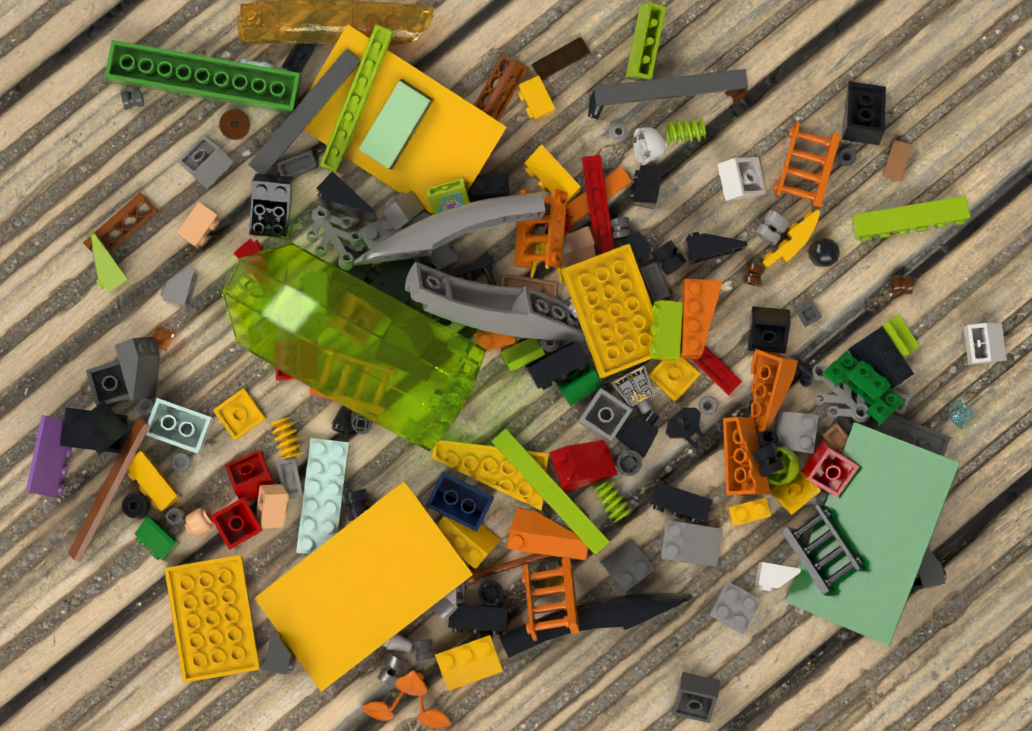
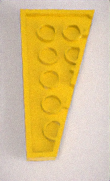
(491, 468)

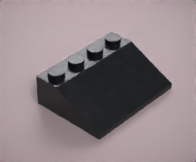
(340, 198)

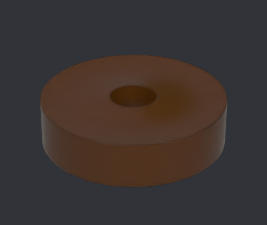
(228, 118)

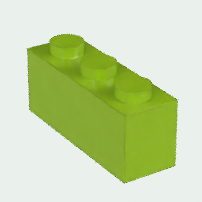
(666, 330)

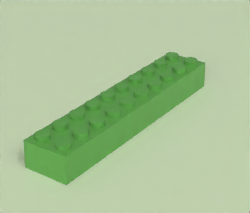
(203, 77)

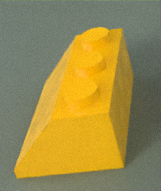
(550, 173)
(153, 482)
(468, 543)
(469, 662)

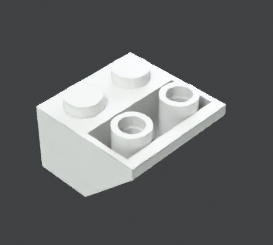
(984, 343)

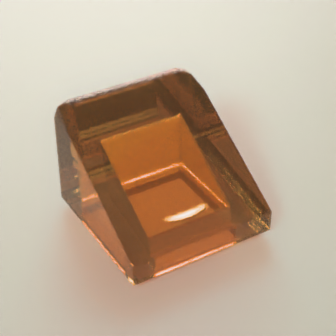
(163, 337)

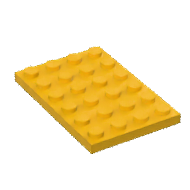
(612, 309)
(212, 618)

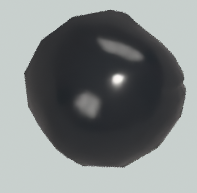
(824, 252)

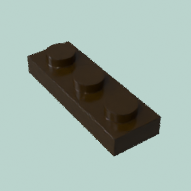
(561, 58)

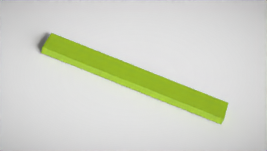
(356, 98)
(550, 492)

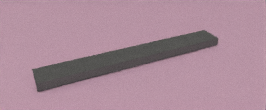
(670, 87)
(305, 112)

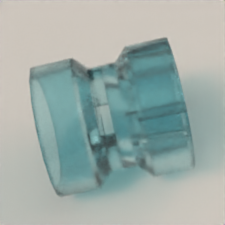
(961, 415)

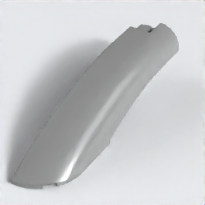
(443, 227)

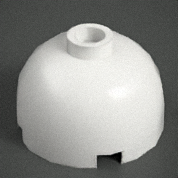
(649, 146)

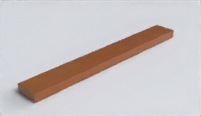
(108, 489)

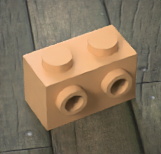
(198, 225)
(272, 506)

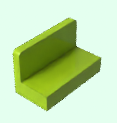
(900, 335)
(522, 354)

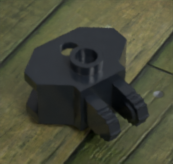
(686, 429)

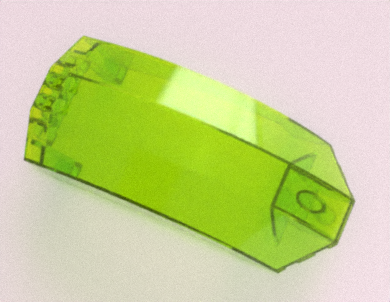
(352, 342)

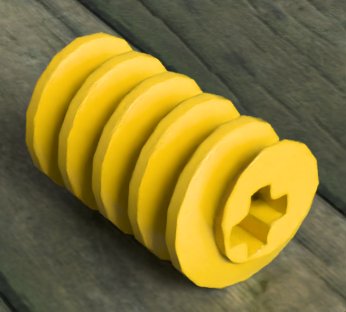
(286, 438)

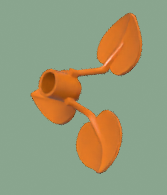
(413, 685)

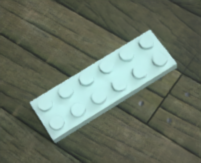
(322, 493)

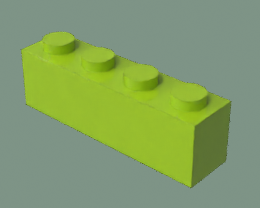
(645, 42)

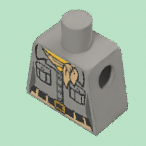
(635, 389)

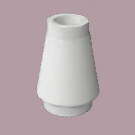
(398, 643)

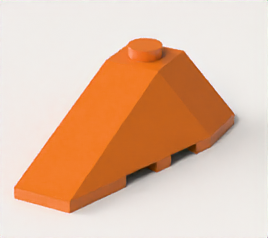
(771, 381)
(539, 535)

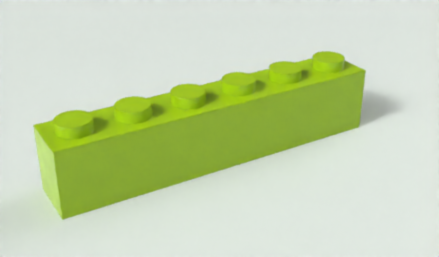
(910, 217)

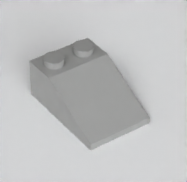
(690, 543)

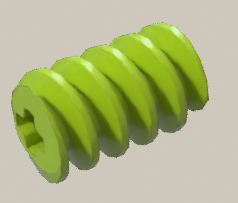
(685, 131)
(612, 500)

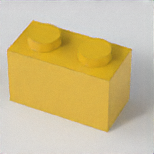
(536, 98)
(748, 512)

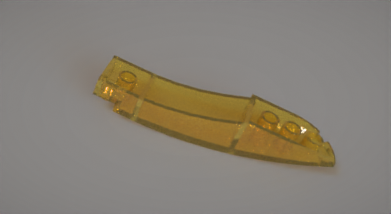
(326, 19)

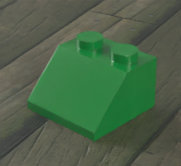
(579, 384)
(156, 538)

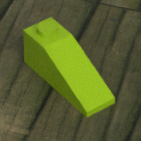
(106, 268)

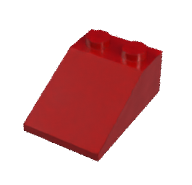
(582, 464)

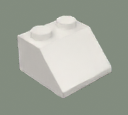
(741, 178)
(773, 576)

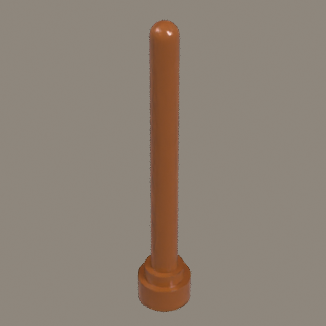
(477, 575)

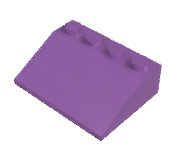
(48, 460)

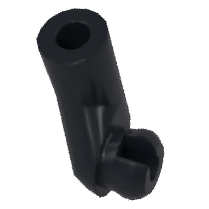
(805, 374)

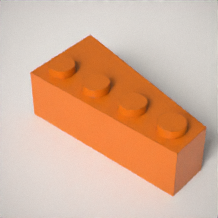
(699, 304)
(740, 468)

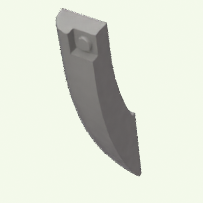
(491, 307)

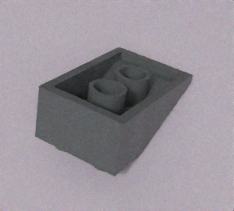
(139, 366)
(930, 573)

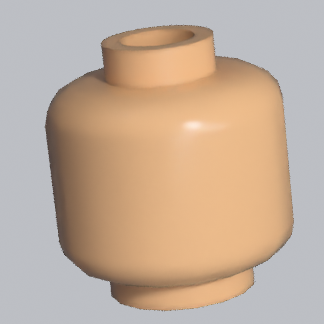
(199, 522)

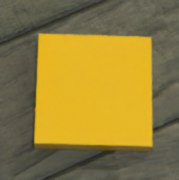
(674, 377)
(239, 414)
(795, 494)

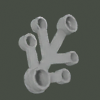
(333, 234)
(841, 397)

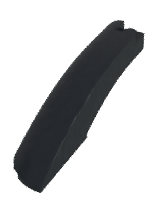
(605, 612)

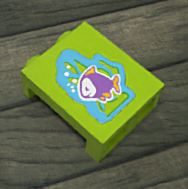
(447, 195)

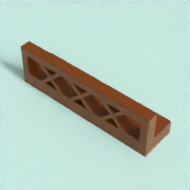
(505, 89)
(118, 219)

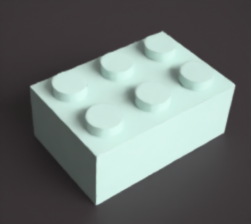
(179, 426)

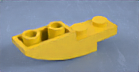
(798, 236)

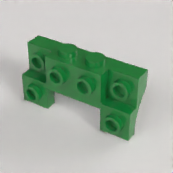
(866, 384)

